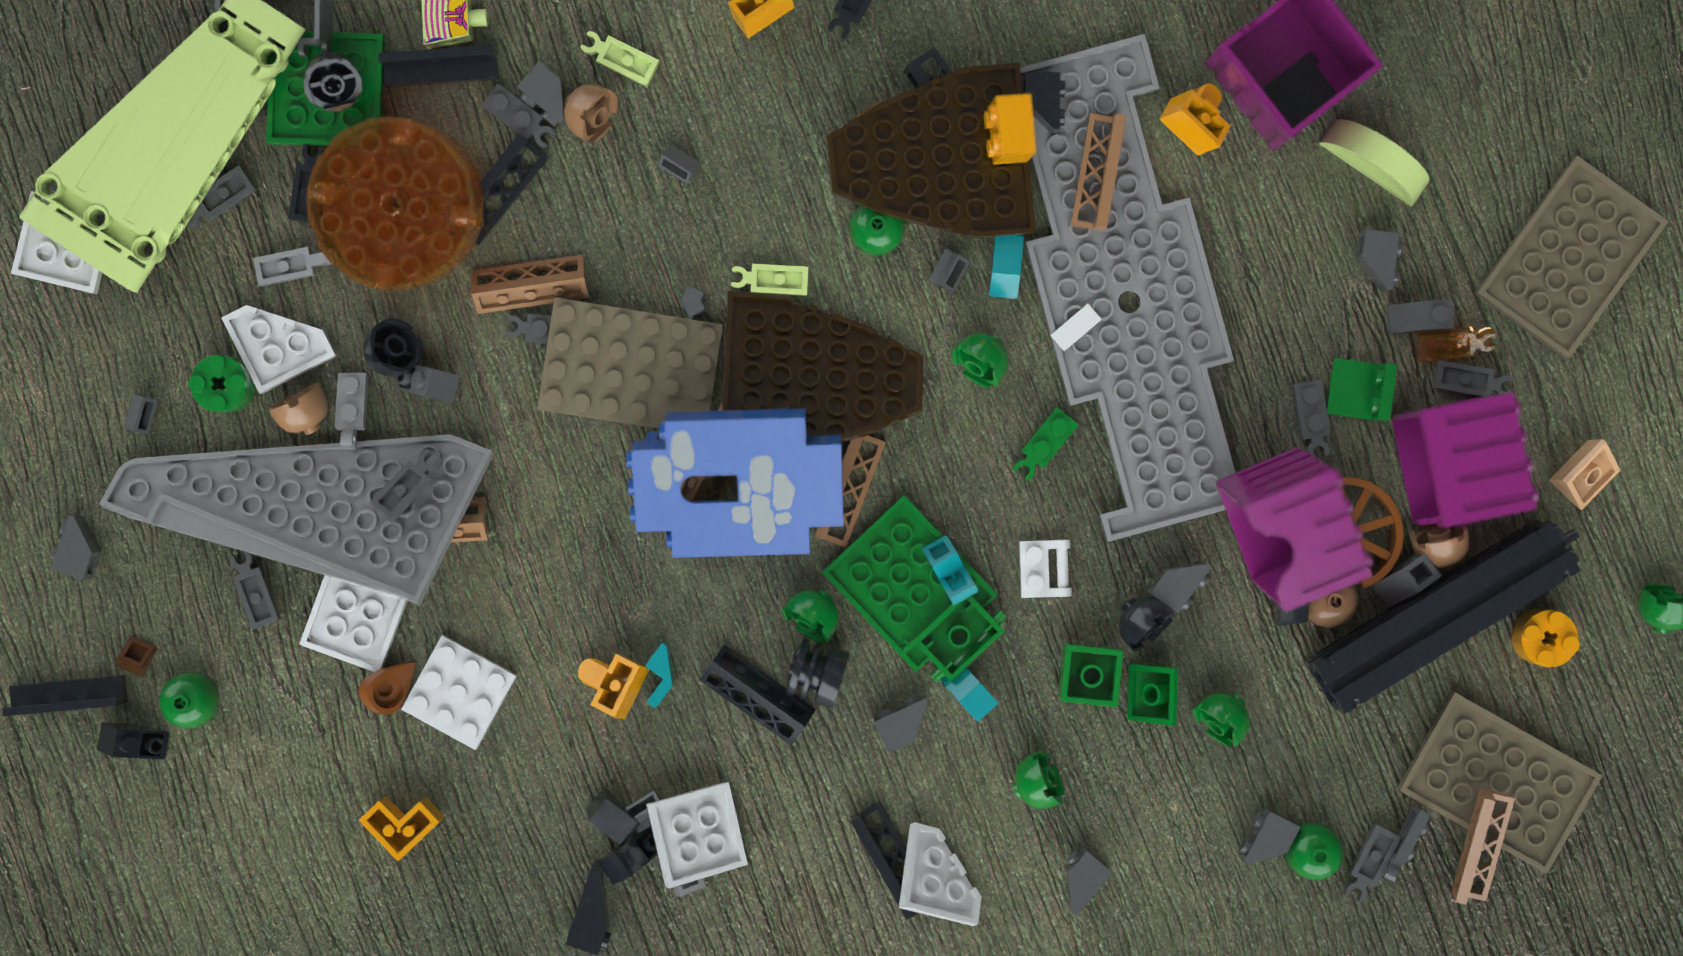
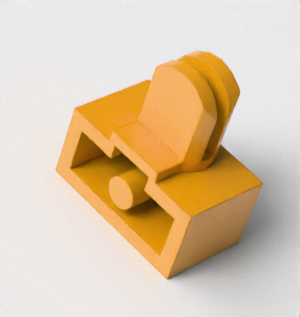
(757, 14)
(1196, 118)
(615, 683)

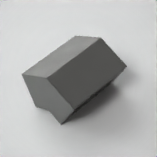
(679, 164)
(949, 270)
(693, 302)
(135, 412)
(640, 811)

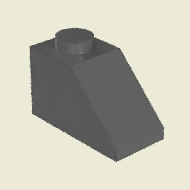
(1420, 316)
(1084, 878)

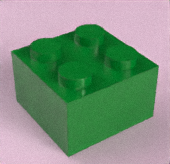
(1090, 674)

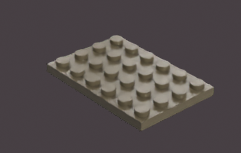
(1571, 257)
(627, 364)
(1480, 750)

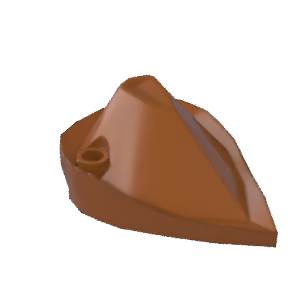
(387, 688)

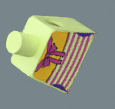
(450, 22)

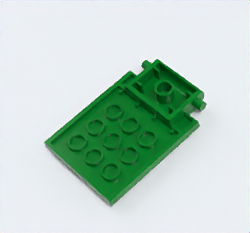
(905, 602)

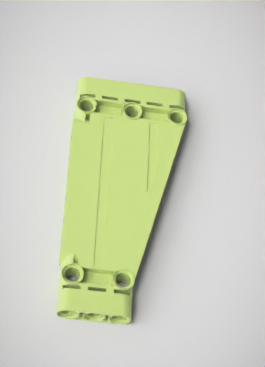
(163, 144)

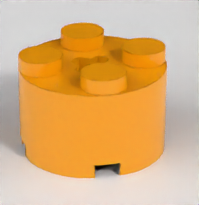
(1561, 638)

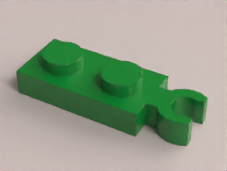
(1046, 441)

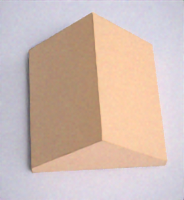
(1586, 472)

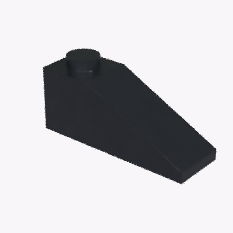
(592, 917)

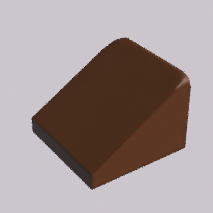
(136, 656)

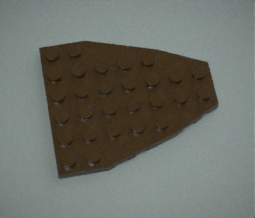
(929, 161)
(817, 362)

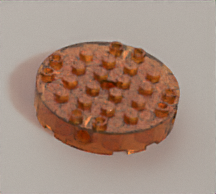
(436, 195)

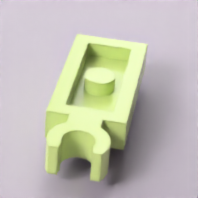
(623, 59)
(774, 279)

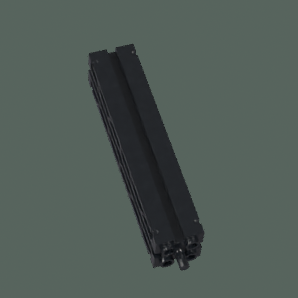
(1444, 614)

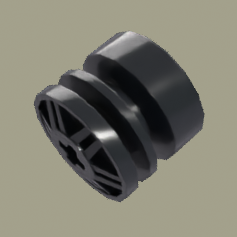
(817, 673)

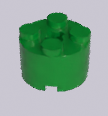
(206, 384)

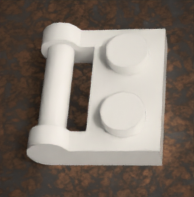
(1035, 568)

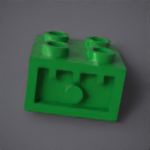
(1361, 389)

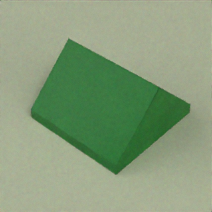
(1153, 694)

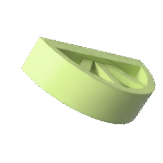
(1377, 159)

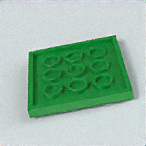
(298, 121)

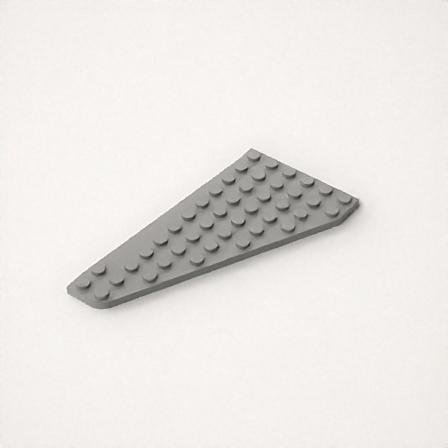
(312, 505)

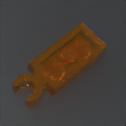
(1452, 343)

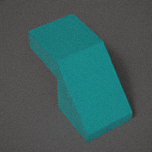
(1006, 266)
(950, 570)
(661, 665)
(971, 694)

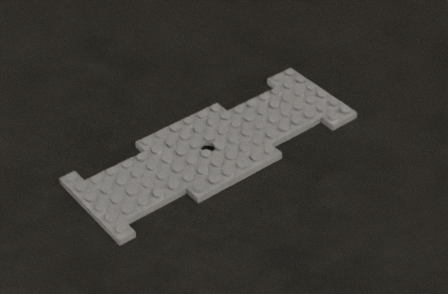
(1143, 363)

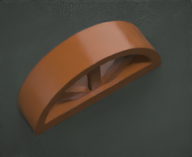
(1391, 519)

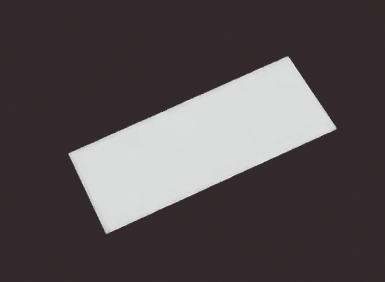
(1076, 327)

